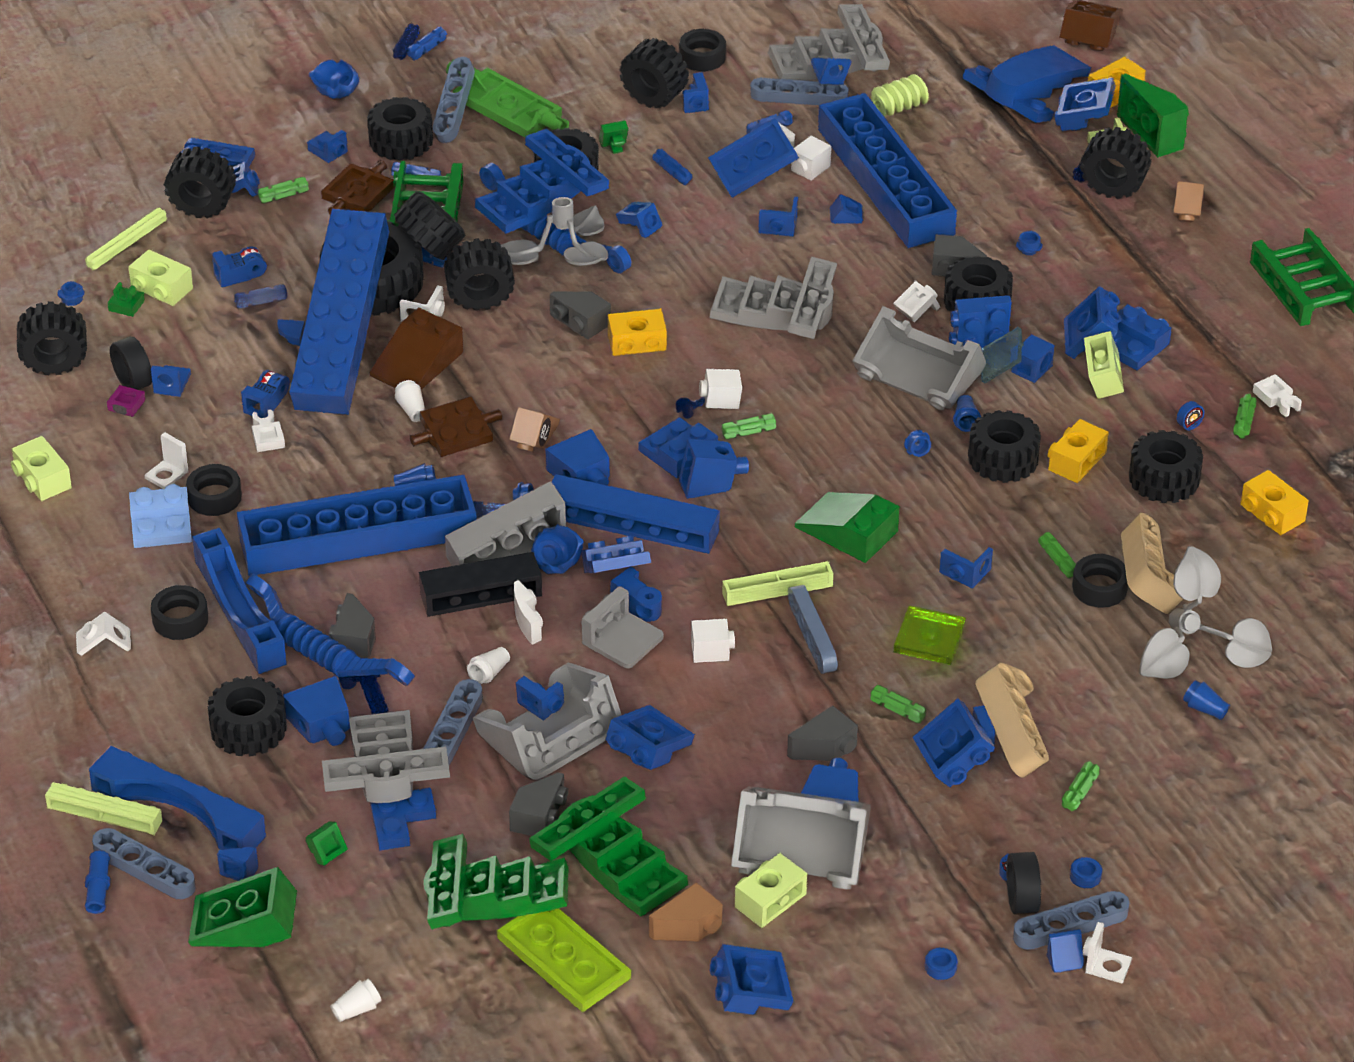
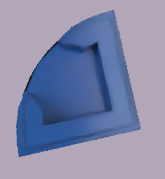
(291, 330)

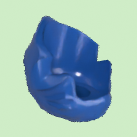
(335, 78)
(557, 549)

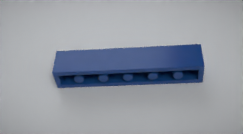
(638, 514)

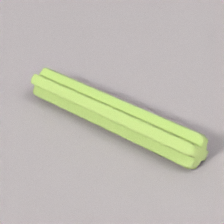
(126, 238)

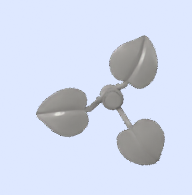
(583, 223)
(1198, 578)

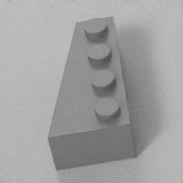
(507, 529)

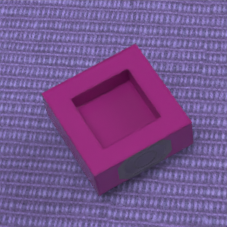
(126, 400)

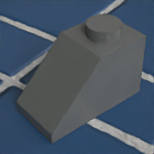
(823, 737)

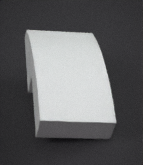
(527, 618)

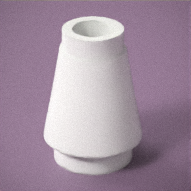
(410, 398)
(487, 665)
(357, 1000)

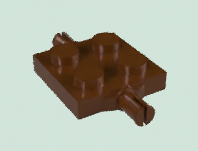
(358, 188)
(456, 426)

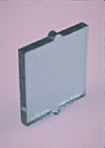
(1002, 354)

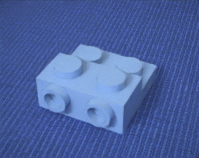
(160, 516)

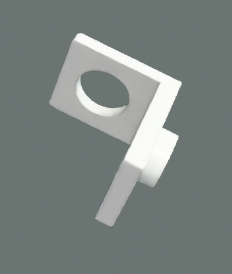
(435, 304)
(173, 461)
(99, 629)
(1097, 956)

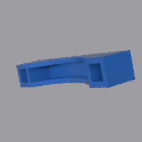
(255, 631)
(130, 778)

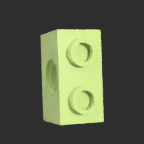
(161, 277)
(1103, 365)
(41, 468)
(770, 890)

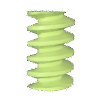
(900, 94)

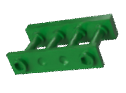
(450, 196)
(1292, 292)

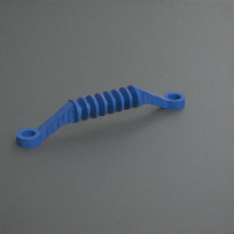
(557, 239)
(320, 646)

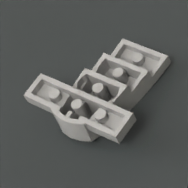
(859, 42)
(779, 305)
(384, 759)

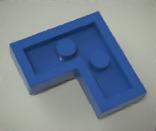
(392, 818)

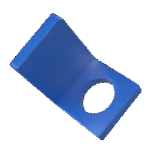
(828, 70)
(779, 221)
(171, 379)
(963, 569)

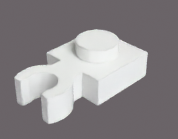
(1276, 392)
(267, 433)

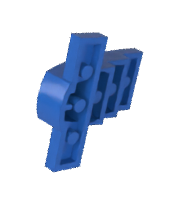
(1028, 77)
(530, 195)

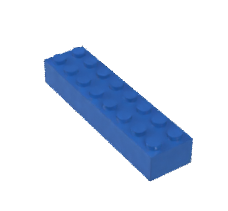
(887, 170)
(339, 312)
(353, 524)

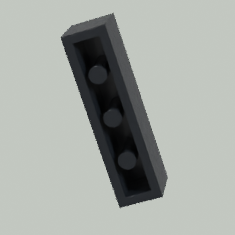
(478, 583)

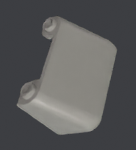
(918, 361)
(544, 746)
(810, 830)

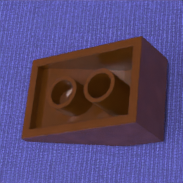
(1090, 24)
(419, 350)

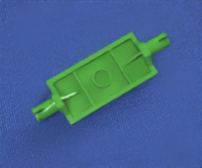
(511, 104)

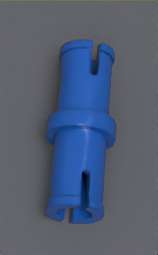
(97, 882)

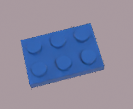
(753, 157)

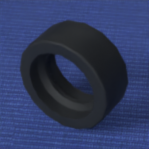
(703, 39)
(131, 363)
(213, 475)
(1100, 595)
(179, 597)
(1023, 882)

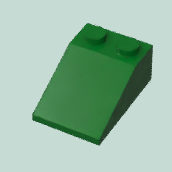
(1153, 115)
(852, 522)
(245, 912)

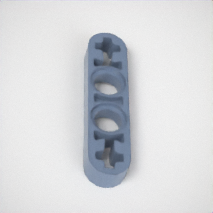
(771, 91)
(450, 99)
(812, 629)
(457, 726)
(147, 859)
(1069, 916)

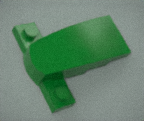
(613, 847)
(489, 889)

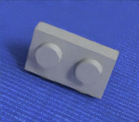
(617, 632)

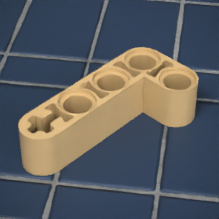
(1146, 564)
(1003, 697)

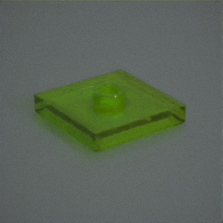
(929, 635)

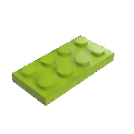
(565, 956)

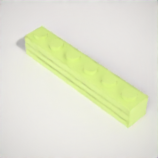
(776, 583)
(103, 808)

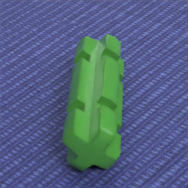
(283, 190)
(1245, 416)
(748, 426)
(1057, 554)
(898, 704)
(1080, 786)

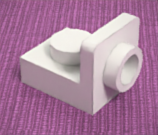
(916, 301)

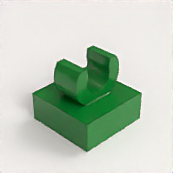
(614, 135)
(125, 300)
(326, 843)

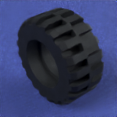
(400, 272)

